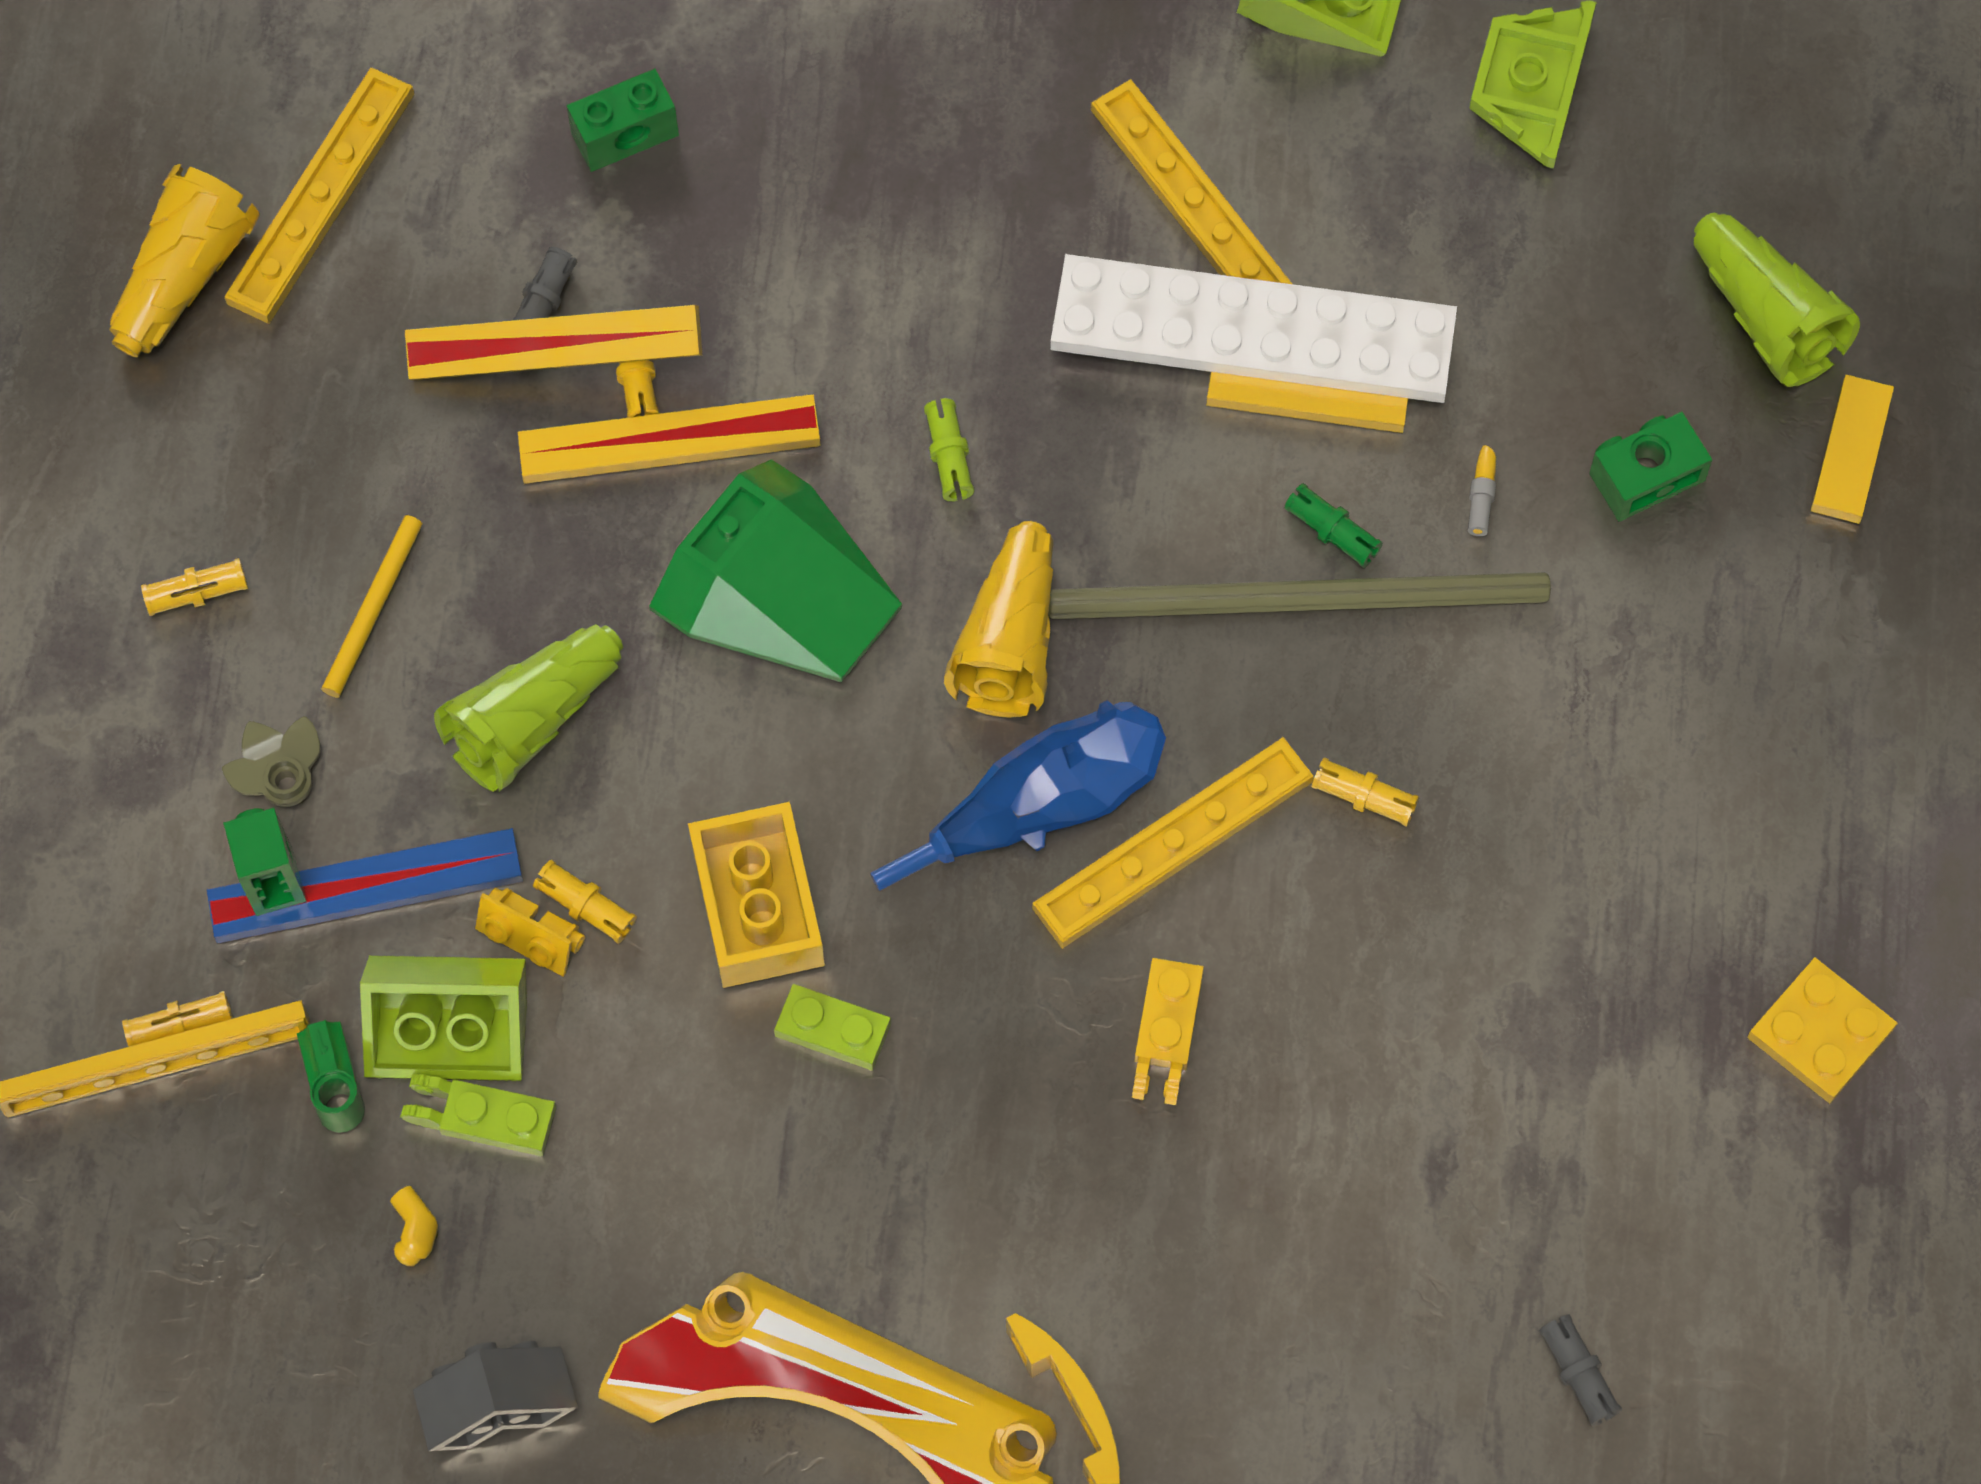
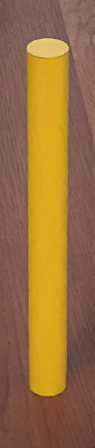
(371, 606)

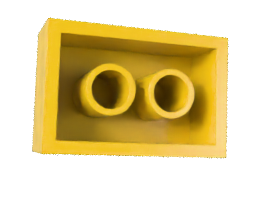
(756, 894)

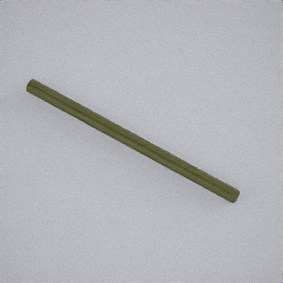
(1299, 595)

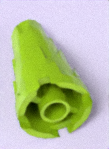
(1774, 301)
(524, 704)

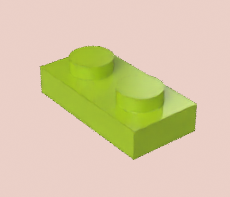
(832, 1027)

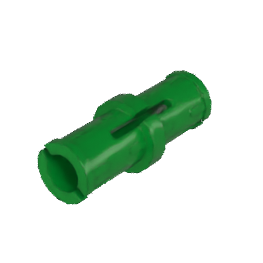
(1333, 525)

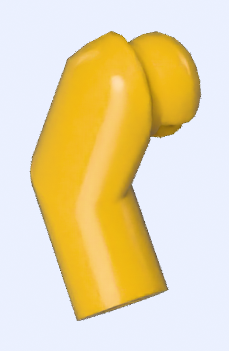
(419, 1227)

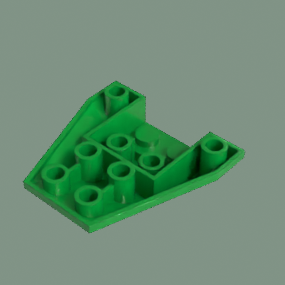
(776, 578)

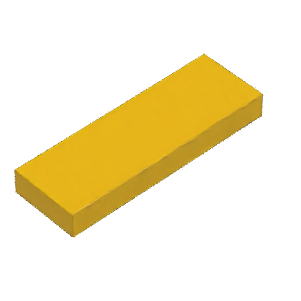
(1852, 449)

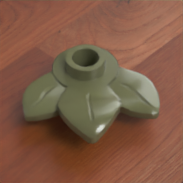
(271, 758)

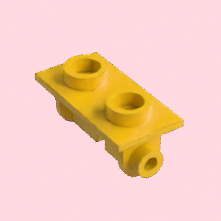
(509, 921)

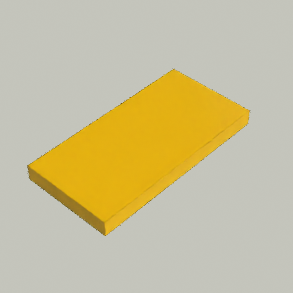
(1307, 402)

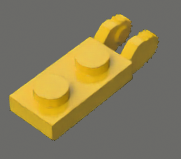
(1167, 1024)

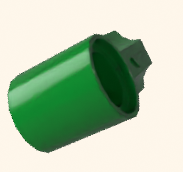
(331, 1074)

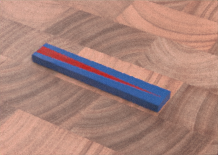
(375, 884)

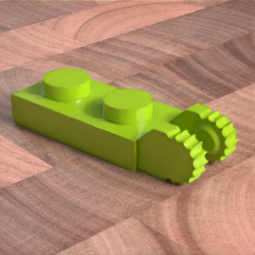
(483, 1114)

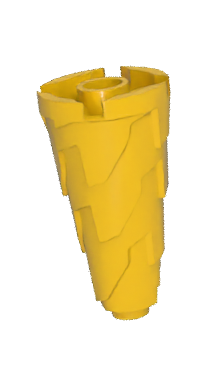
(185, 245)
(1008, 631)

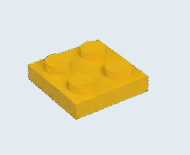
(1822, 1030)

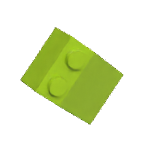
(1341, 23)

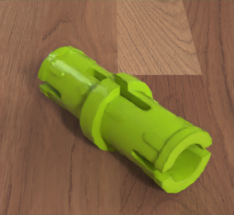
(949, 449)

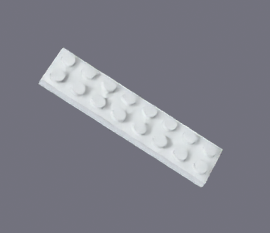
(1254, 328)

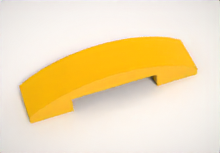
(1042, 1353)

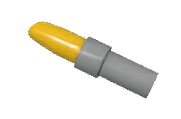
(1482, 492)

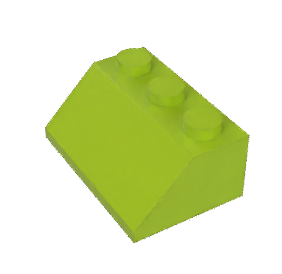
(444, 1017)

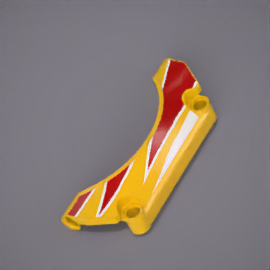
(808, 1355)

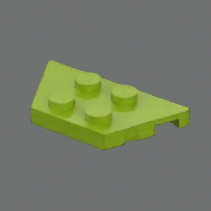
(1532, 75)

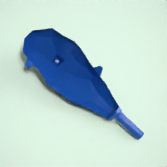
(1064, 772)

